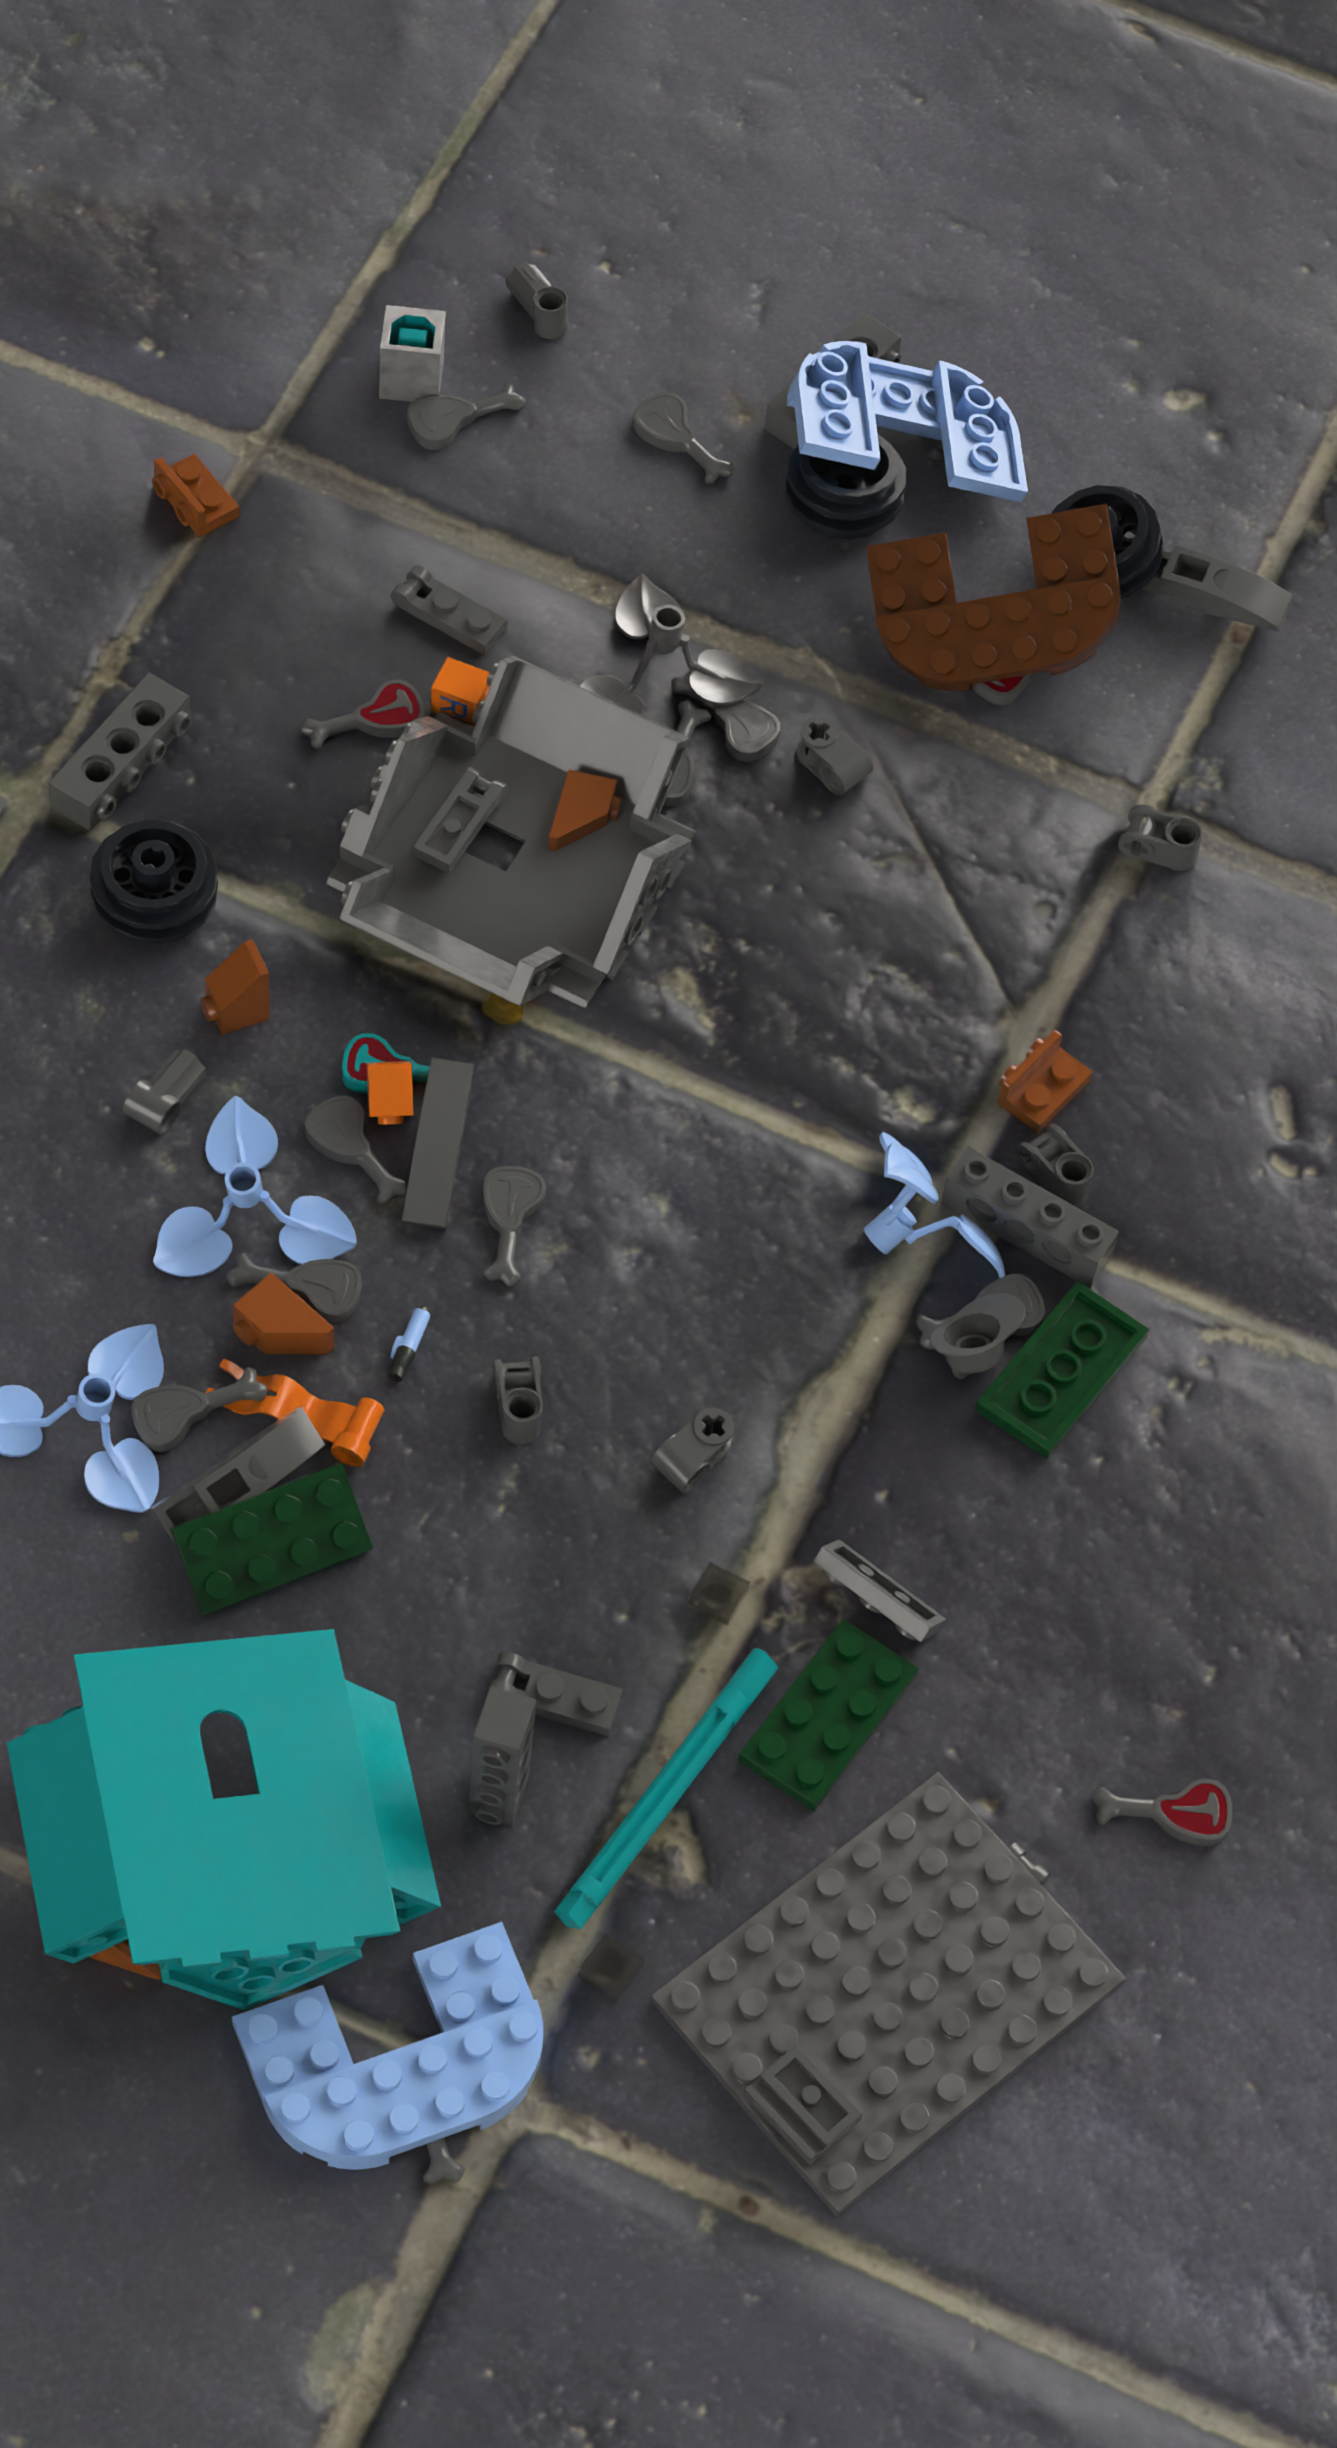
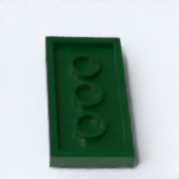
(1062, 1369)
(271, 1538)
(828, 1715)

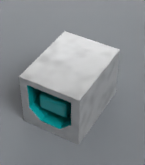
(411, 353)

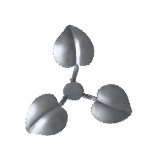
(648, 611)

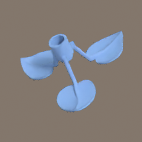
(238, 1147)
(896, 1220)
(124, 1364)

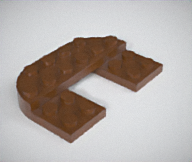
(1006, 634)

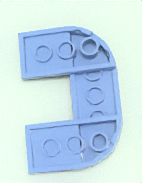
(847, 395)
(411, 2094)

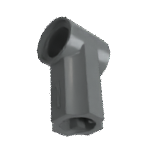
(540, 299)
(160, 1099)

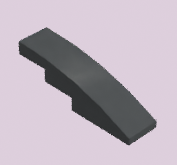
(438, 1143)

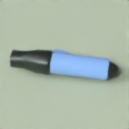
(405, 1346)

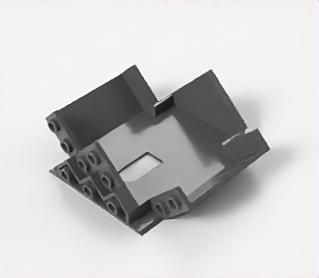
(553, 915)

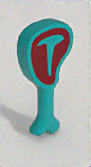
(372, 1048)

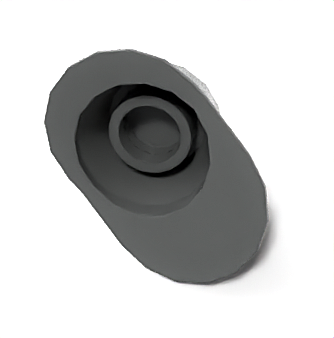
(977, 1333)

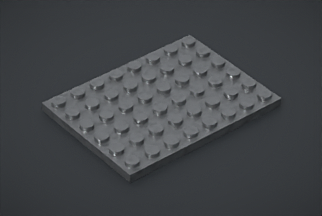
(905, 1972)

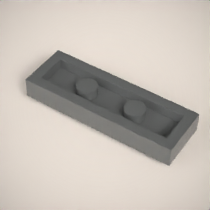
(879, 1591)

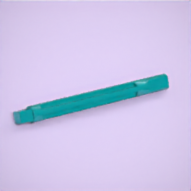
(666, 1789)

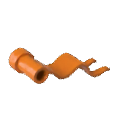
(336, 1422)

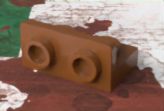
(194, 494)
(1042, 1083)

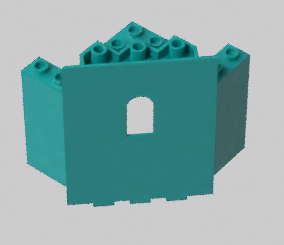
(229, 1889)

